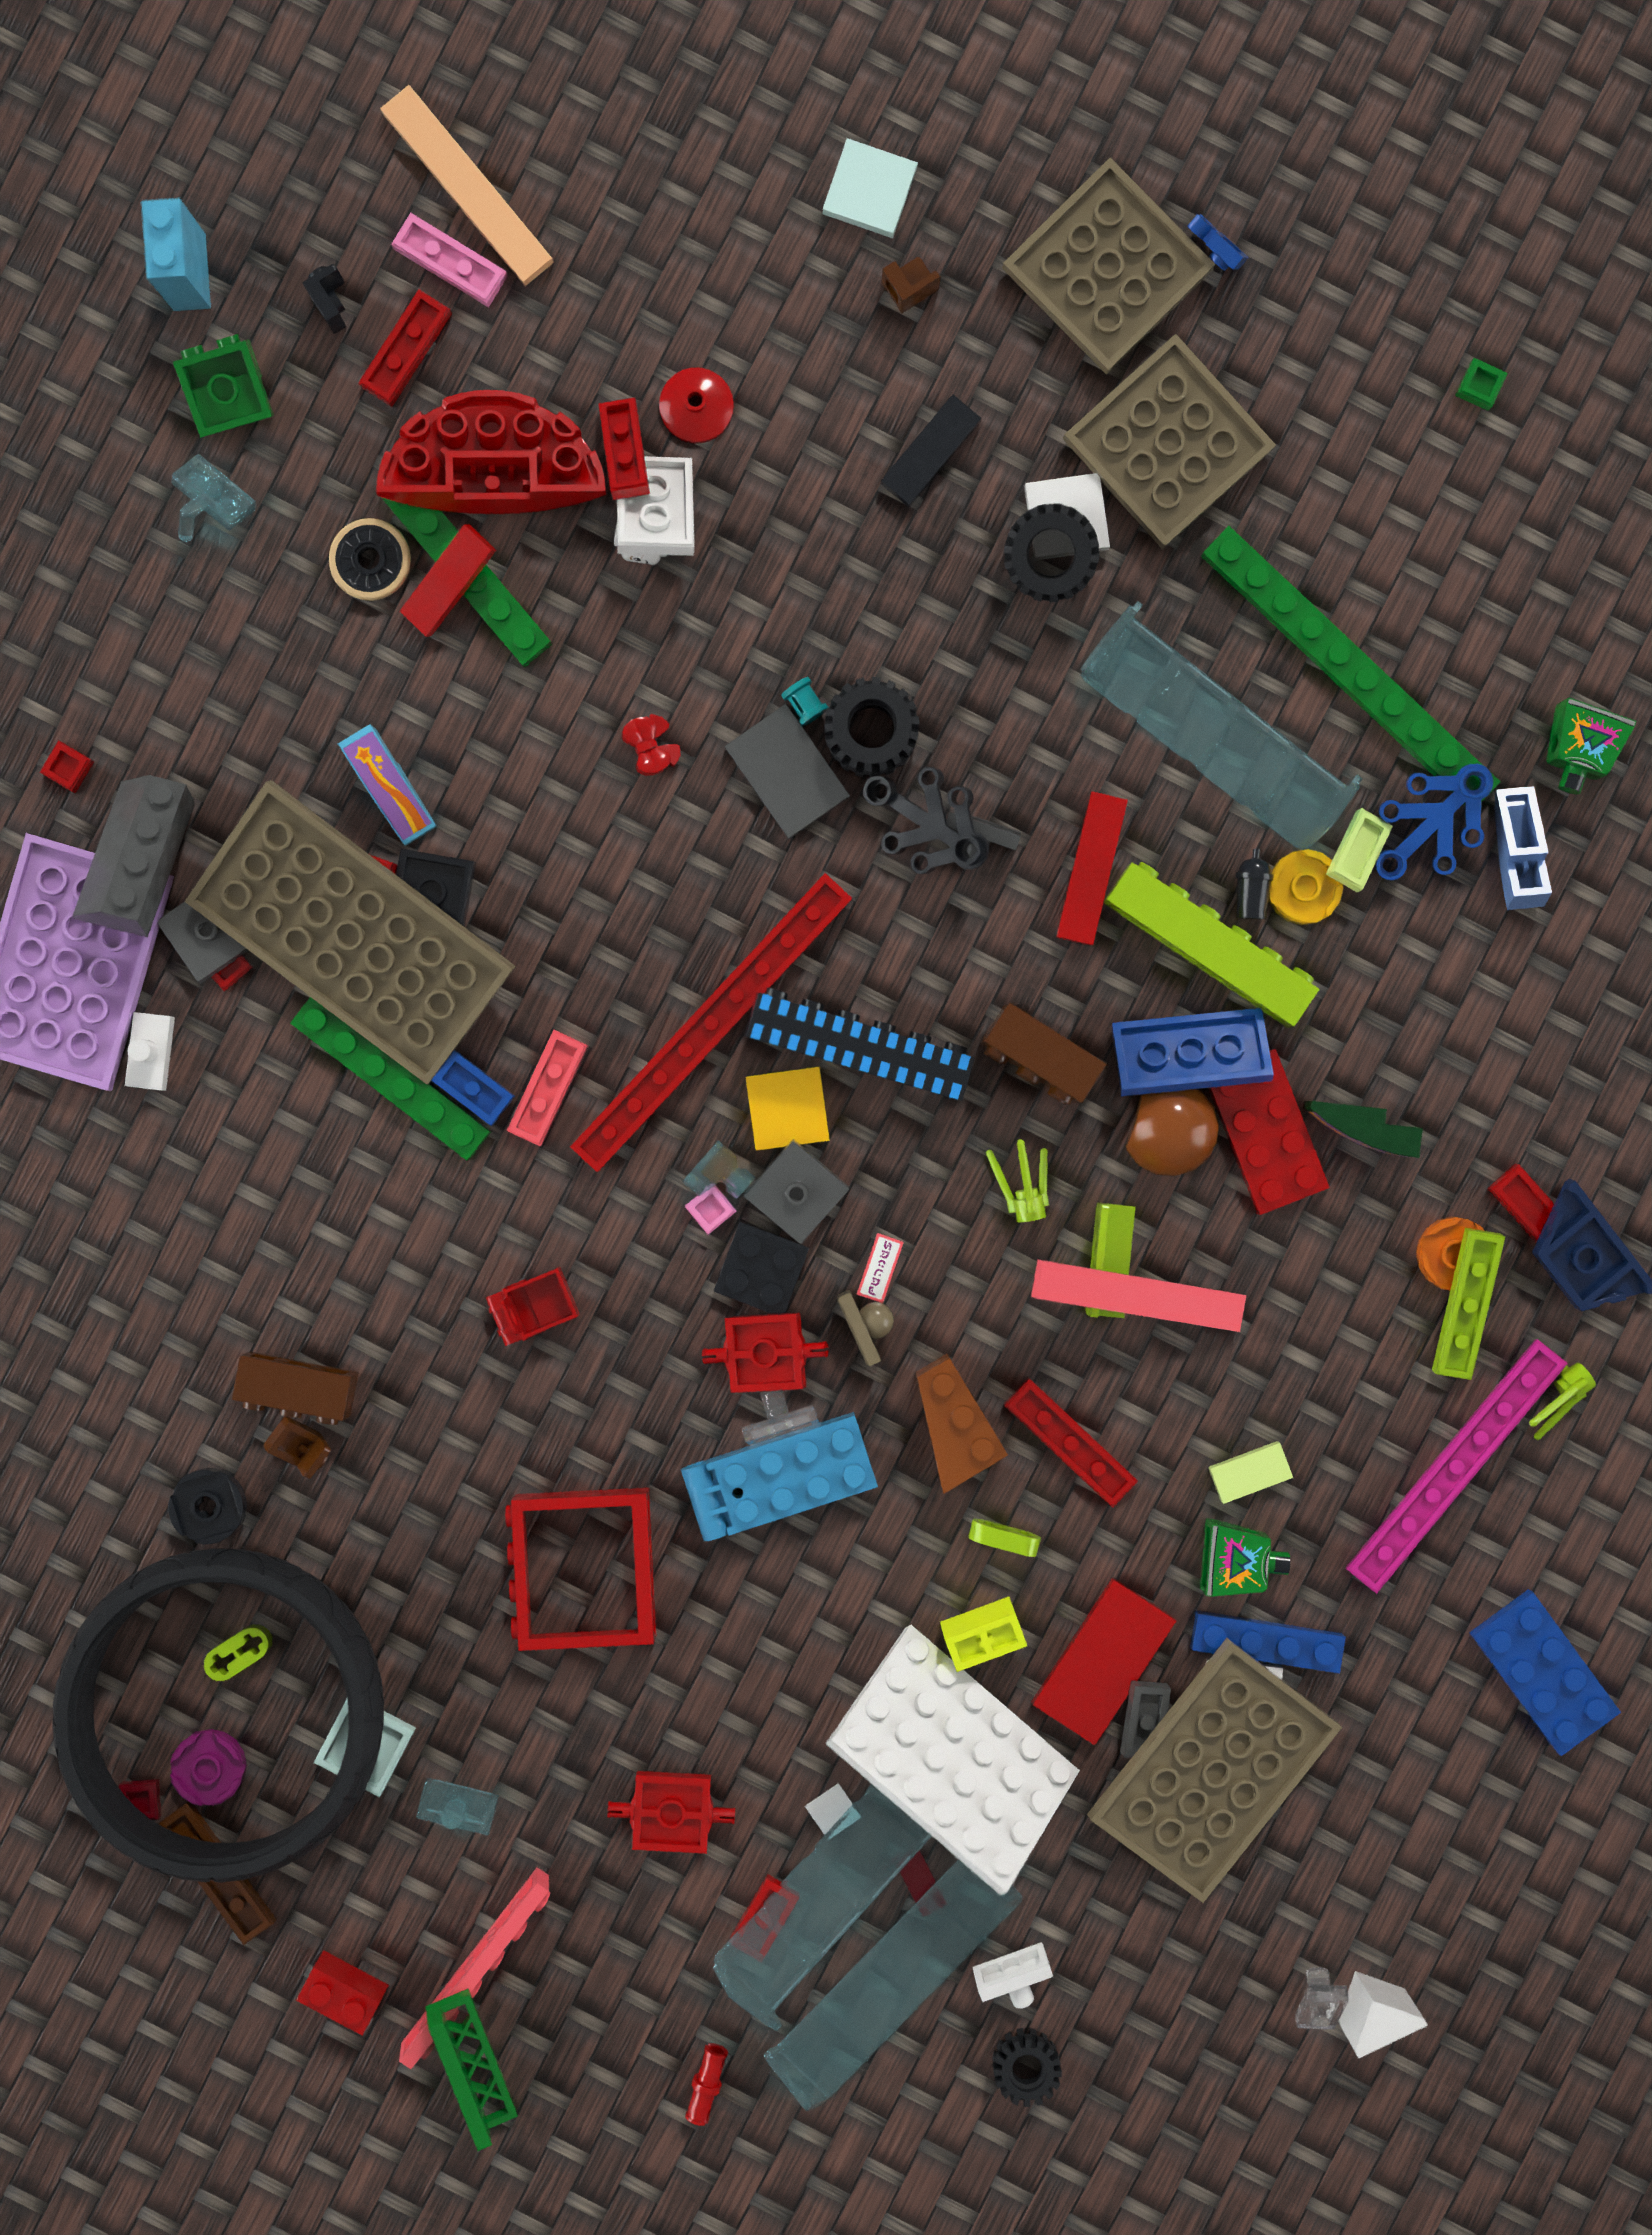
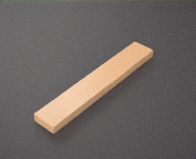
(467, 185)

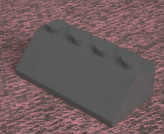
(135, 855)

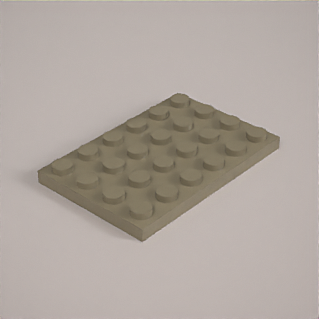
(1214, 1770)

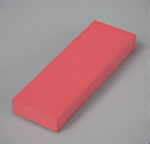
(547, 1088)

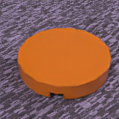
(1440, 1248)

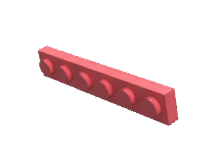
(484, 1957)

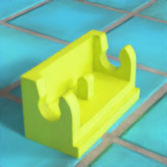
(983, 1634)

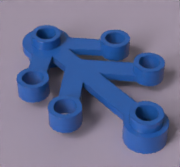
(1438, 817)

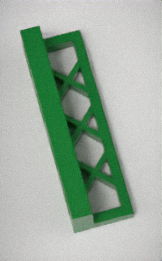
(460, 2075)

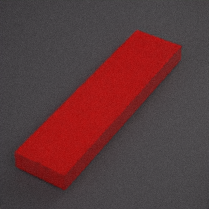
(1091, 868)
(1070, 1442)

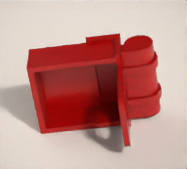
(532, 1306)

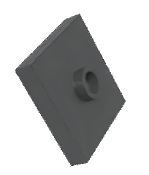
(199, 942)
(796, 1191)

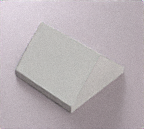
(1377, 2014)

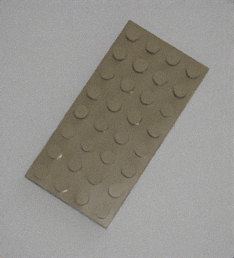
(349, 932)

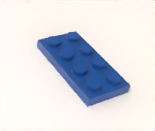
(1192, 1052)
(1544, 1672)

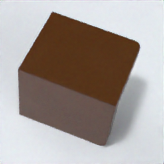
(909, 283)

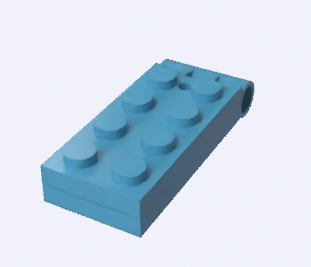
(779, 1477)

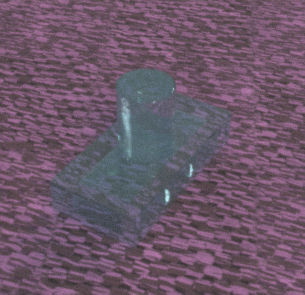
(457, 1806)

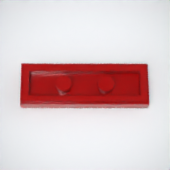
(405, 348)
(624, 448)
(448, 580)

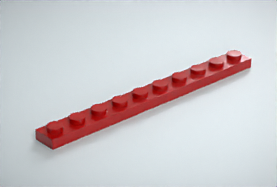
(711, 1023)

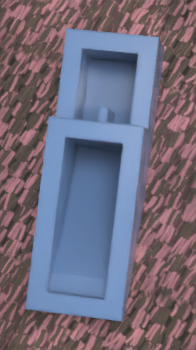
(1521, 848)

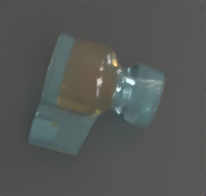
(717, 1167)

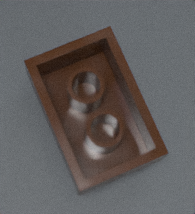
(1041, 1055)

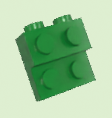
(223, 385)

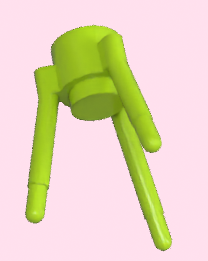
(1028, 1203)
(1572, 1385)

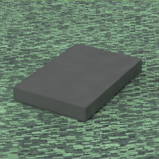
(787, 771)

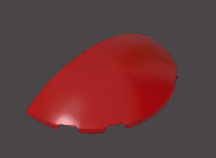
(490, 458)

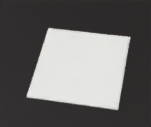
(829, 1807)

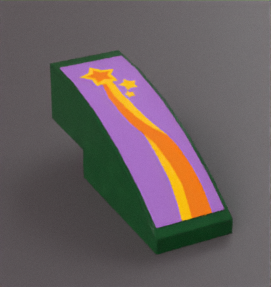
(1367, 1127)

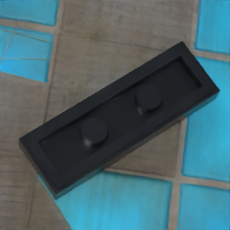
(931, 450)

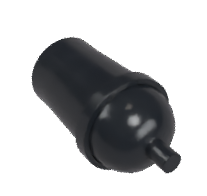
(1253, 887)

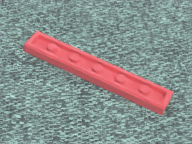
(1138, 1295)

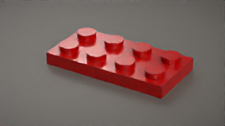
(1270, 1140)

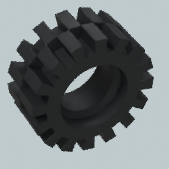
(1030, 2088)

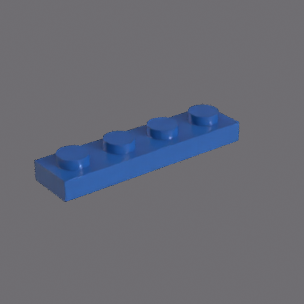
(1270, 1641)

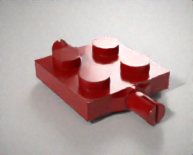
(765, 1352)
(671, 1812)

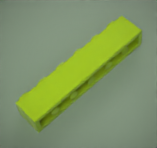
(1211, 945)

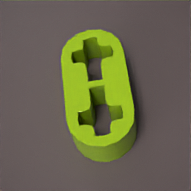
(1004, 1537)
(242, 1659)

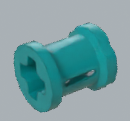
(805, 701)

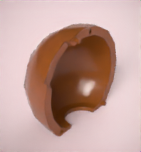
(1173, 1132)

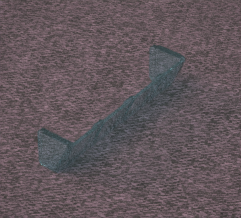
(1216, 732)
(817, 1904)
(889, 1984)

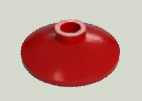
(700, 422)

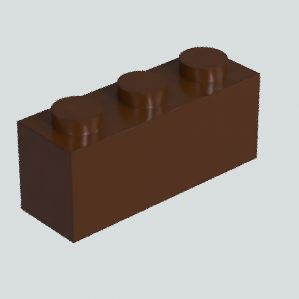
(294, 1387)

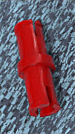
(706, 2084)

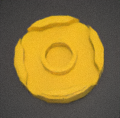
(1302, 889)

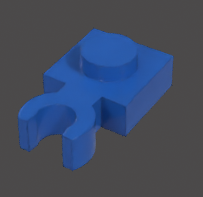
(1224, 251)

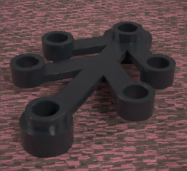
(932, 824)

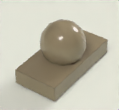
(872, 1321)

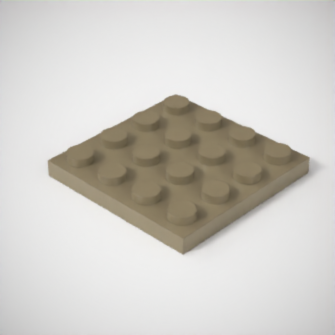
(1108, 266)
(1169, 441)

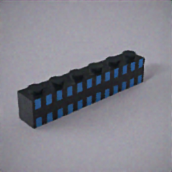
(858, 1045)

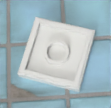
(1079, 492)

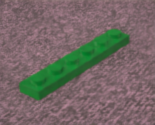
(485, 593)
(393, 1081)

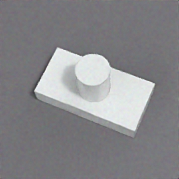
(149, 1051)
(1013, 1975)

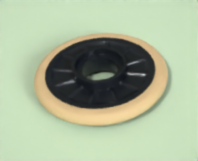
(353, 542)

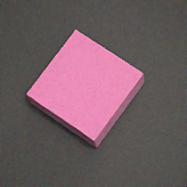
(710, 1209)

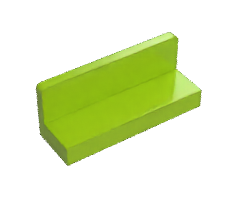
(1111, 1245)

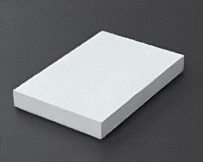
(664, 518)

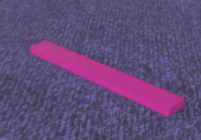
(1456, 1465)

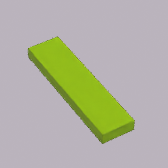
(1468, 1303)

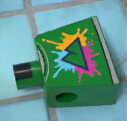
(1585, 742)
(1238, 1560)

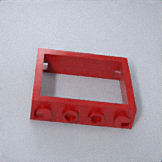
(643, 1556)

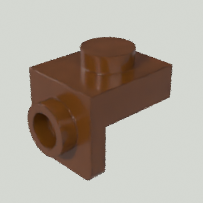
(298, 1446)

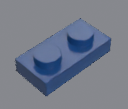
(473, 1088)

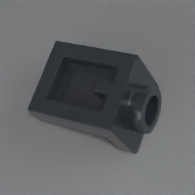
(321, 289)

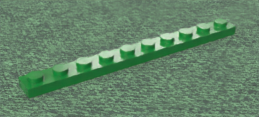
(1339, 657)

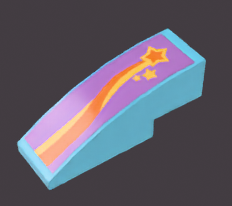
(387, 784)

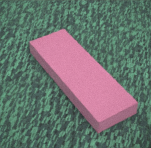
(449, 260)

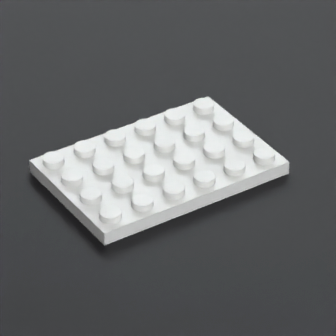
(954, 1759)

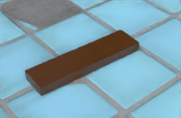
(235, 1900)

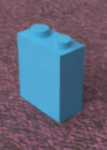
(176, 254)

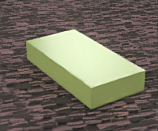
(1359, 850)
(1250, 1472)

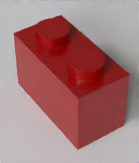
(342, 1992)

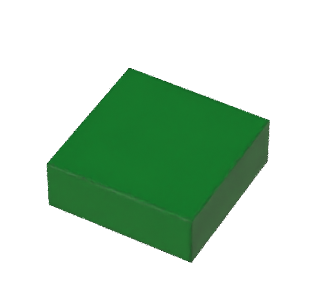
(1481, 384)

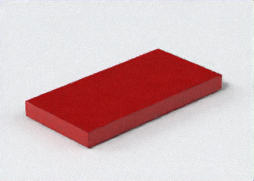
(1102, 1660)

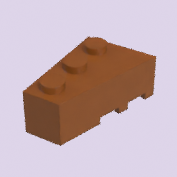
(956, 1425)

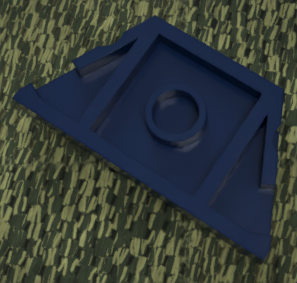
(1587, 1254)

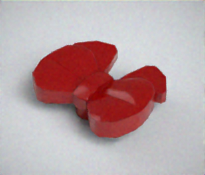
(642, 734)

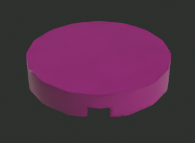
(208, 1767)

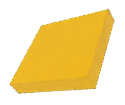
(787, 1108)

